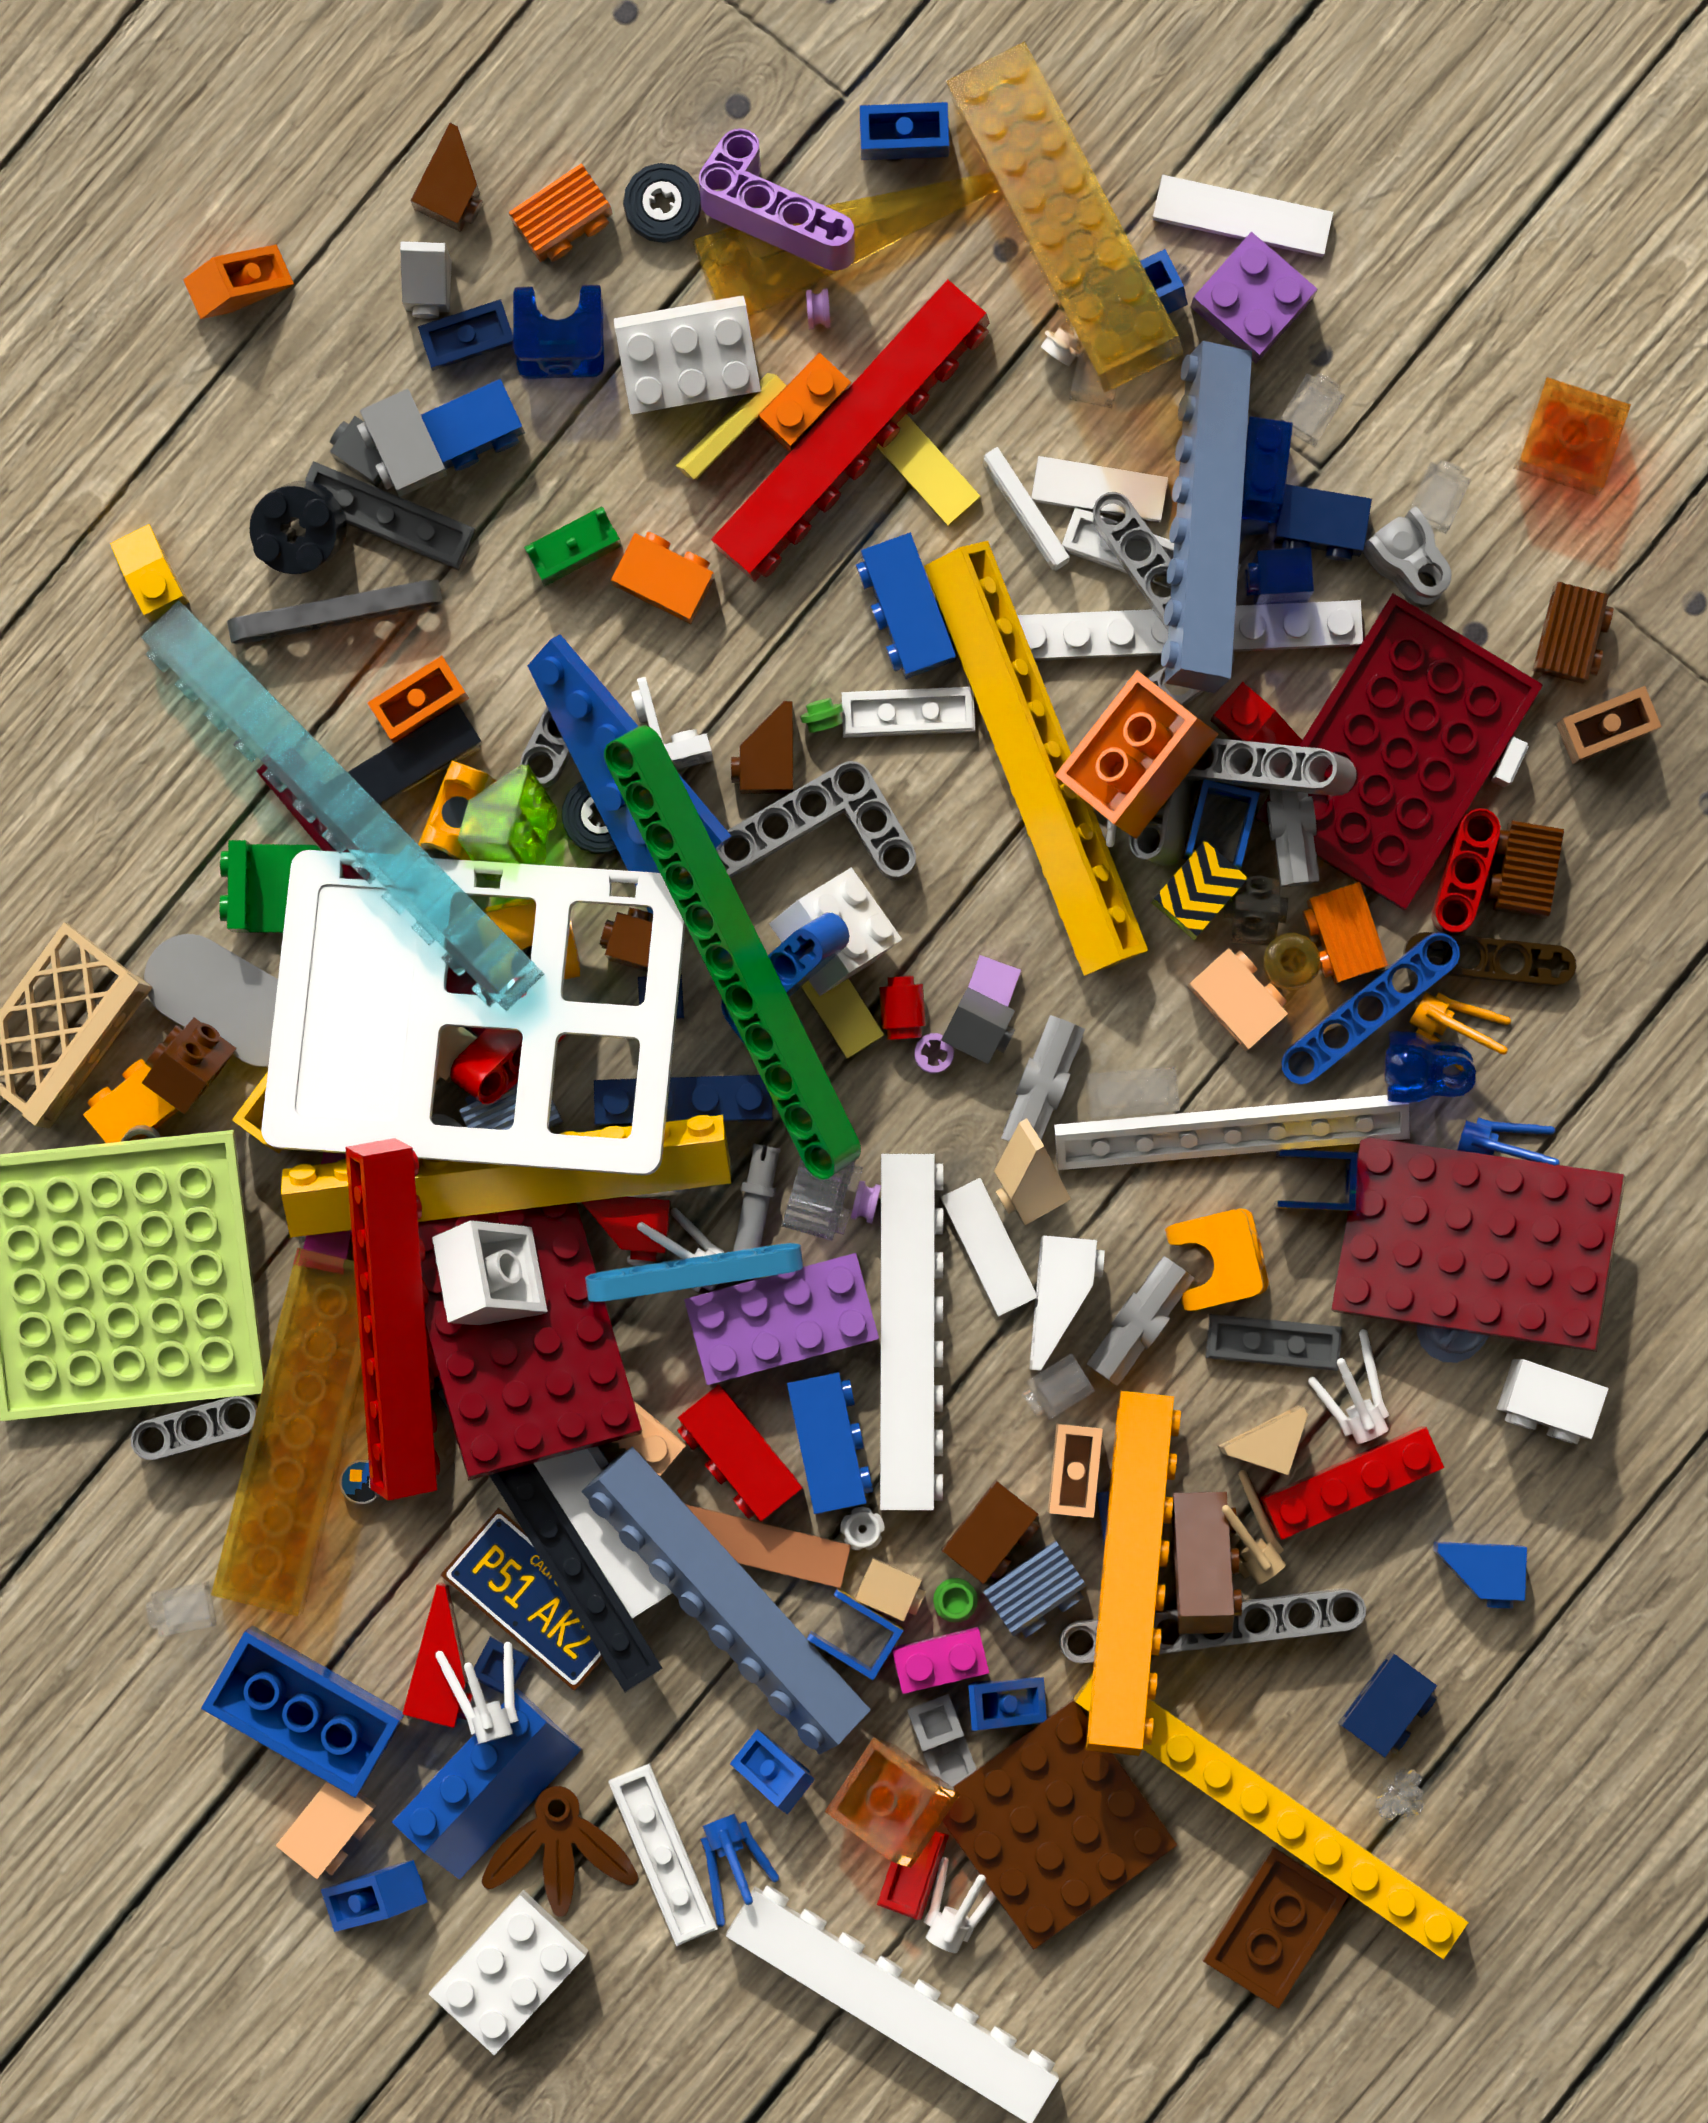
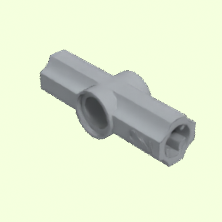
(1293, 827)
(1045, 1076)
(1140, 1320)

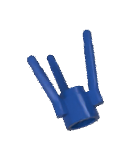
(1479, 1139)
(726, 1838)

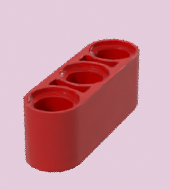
(1477, 853)
(489, 1064)

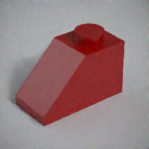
(1252, 719)
(620, 1220)

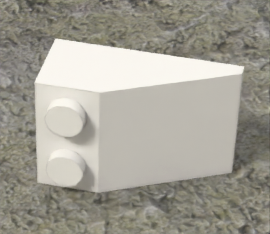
(1063, 1283)

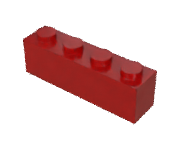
(1352, 1482)

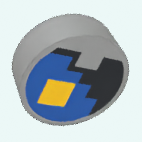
(356, 1483)

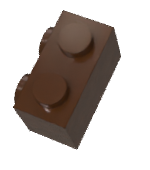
(628, 938)
(187, 1063)

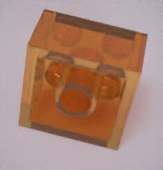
(1572, 436)
(892, 1802)

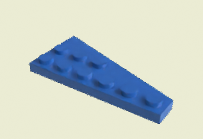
(588, 722)

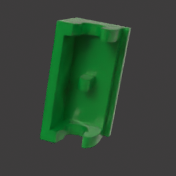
(573, 546)

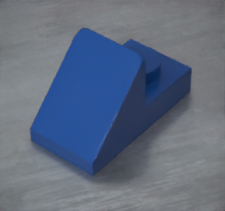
(1007, 1703)
(773, 1771)

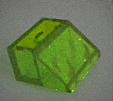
(509, 821)

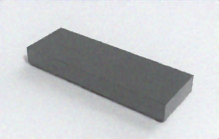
(1273, 1342)

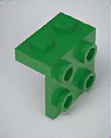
(256, 885)

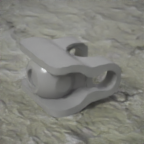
(1404, 551)

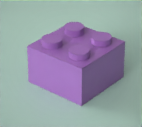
(1253, 297)

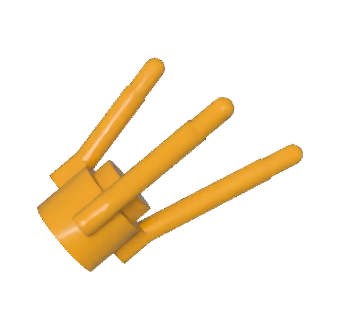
(1435, 1017)

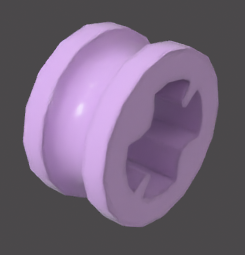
(818, 308)
(922, 1060)
(865, 1201)

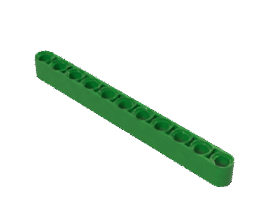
(732, 951)

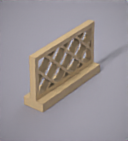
(91, 1039)

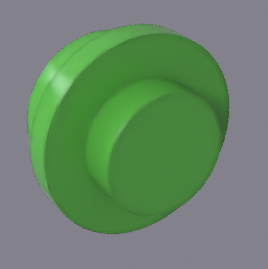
(822, 715)
(955, 1600)

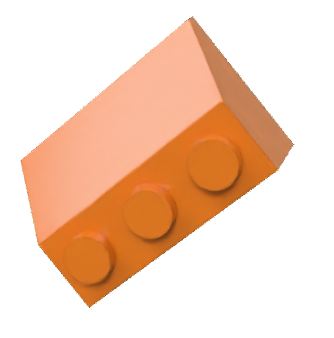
(1136, 754)

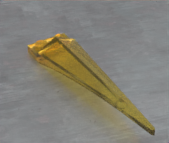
(768, 275)

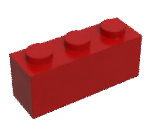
(738, 1454)

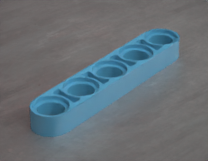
(694, 1272)

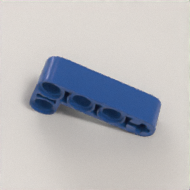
(805, 954)

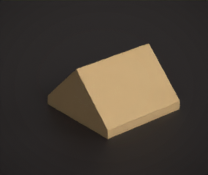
(1270, 1443)

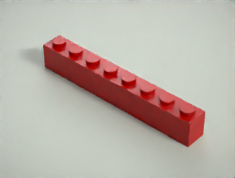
(851, 431)
(392, 1318)

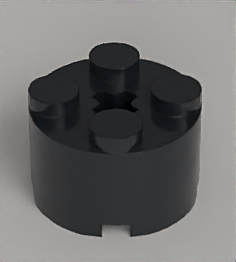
(277, 542)

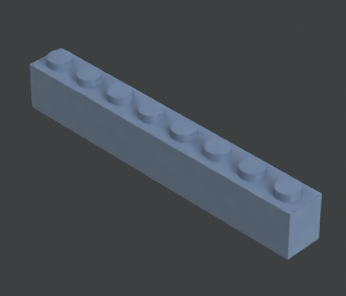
(1207, 517)
(725, 1601)

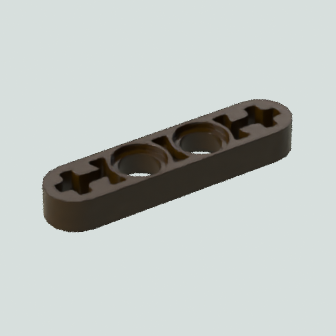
(1490, 952)

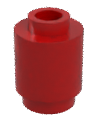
(902, 1008)

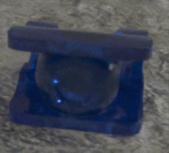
(562, 346)
(1417, 1064)

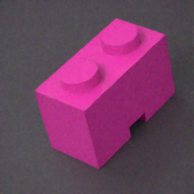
(940, 1660)

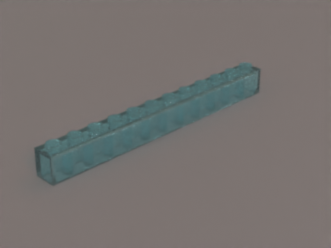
(342, 806)

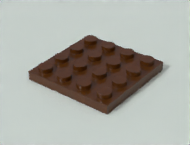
(1054, 1825)

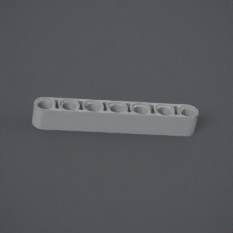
(1277, 1627)

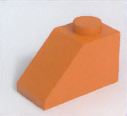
(237, 280)

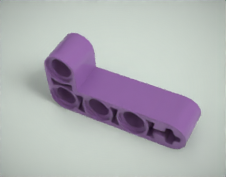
(822, 237)

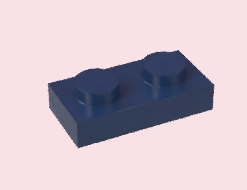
(466, 334)

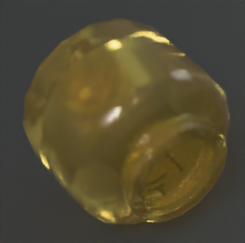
(1296, 947)

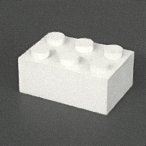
(687, 354)
(508, 1972)

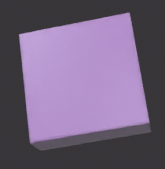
(994, 979)

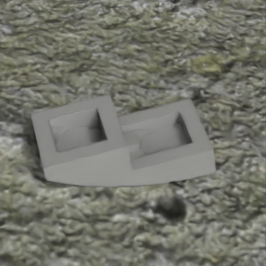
(942, 1740)

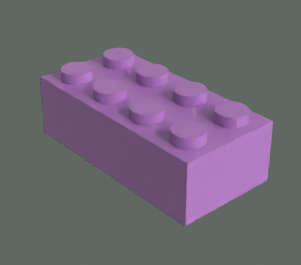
(781, 1319)

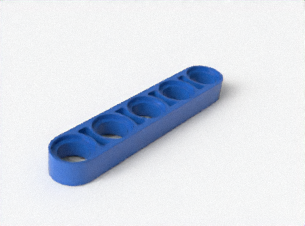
(1381, 988)

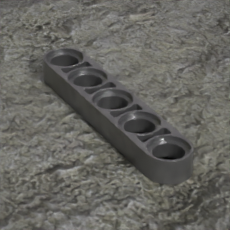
(334, 611)

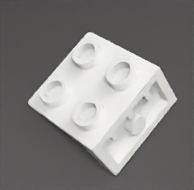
(686, 747)

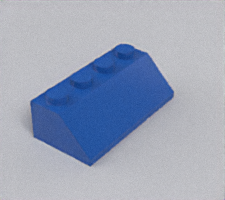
(303, 1711)
(486, 1789)

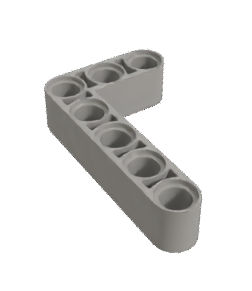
(1142, 571)
(1229, 768)
(836, 803)

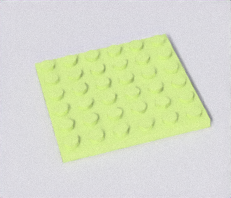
(125, 1277)

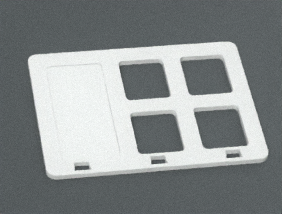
(369, 1003)

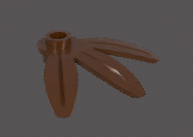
(558, 1858)

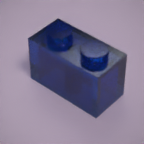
(1265, 468)
(1280, 576)

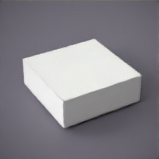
(1510, 762)

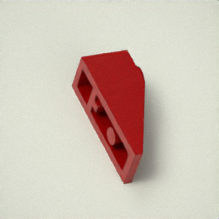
(429, 1691)

